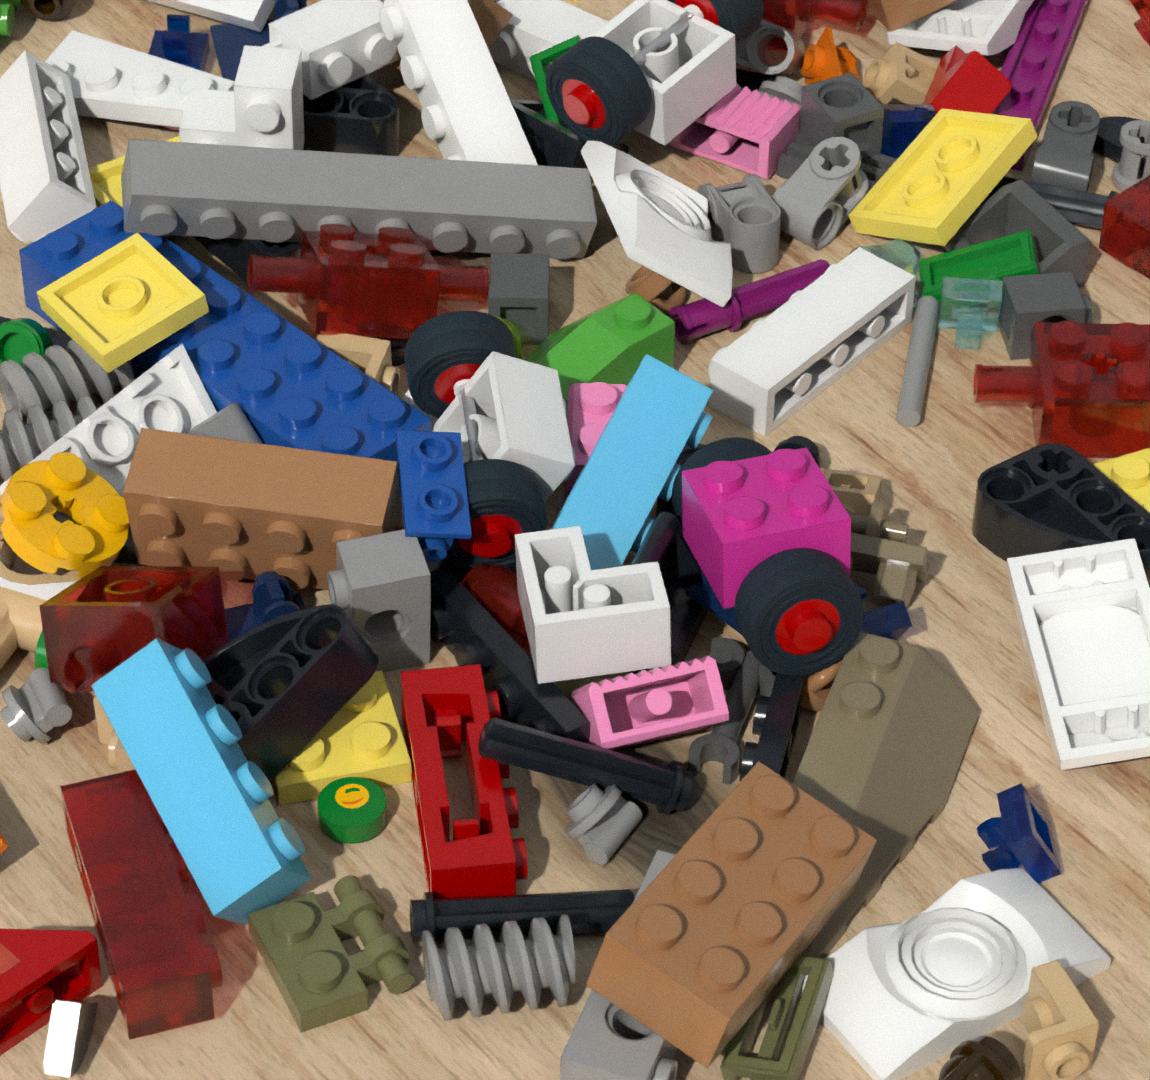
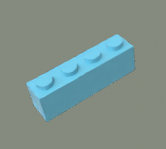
(635, 461)
(202, 781)

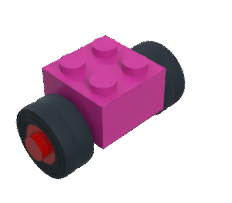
(772, 550)

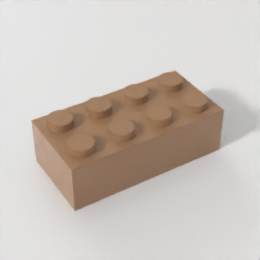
(254, 505)
(730, 913)

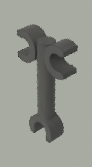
(743, 677)

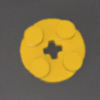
(70, 488)

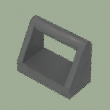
(1019, 209)

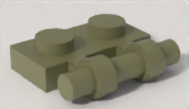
(310, 962)

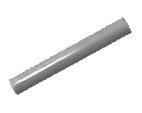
(918, 362)

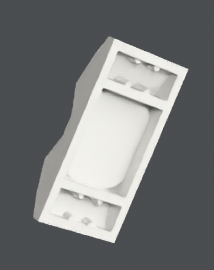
(969, 24)
(661, 222)
(1088, 647)
(949, 972)

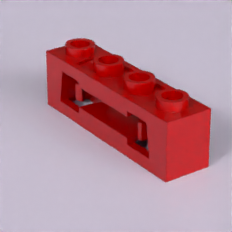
(437, 714)

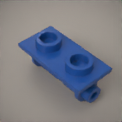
(433, 490)

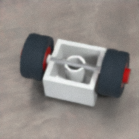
(651, 68)
(509, 426)

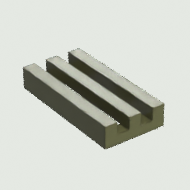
(765, 1067)

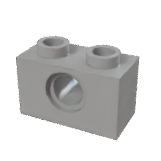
(386, 594)

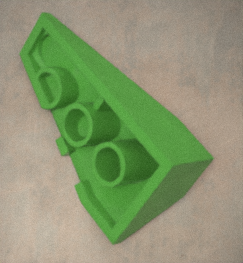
(608, 344)

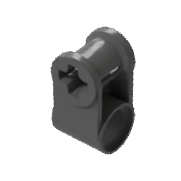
(1067, 147)

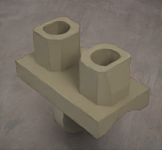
(882, 550)

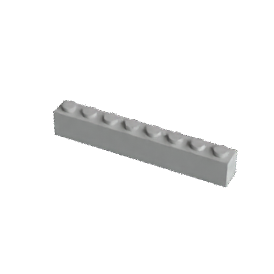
(284, 191)

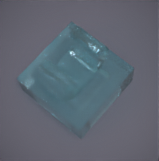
(969, 308)

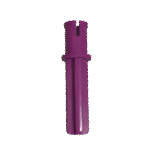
(745, 302)

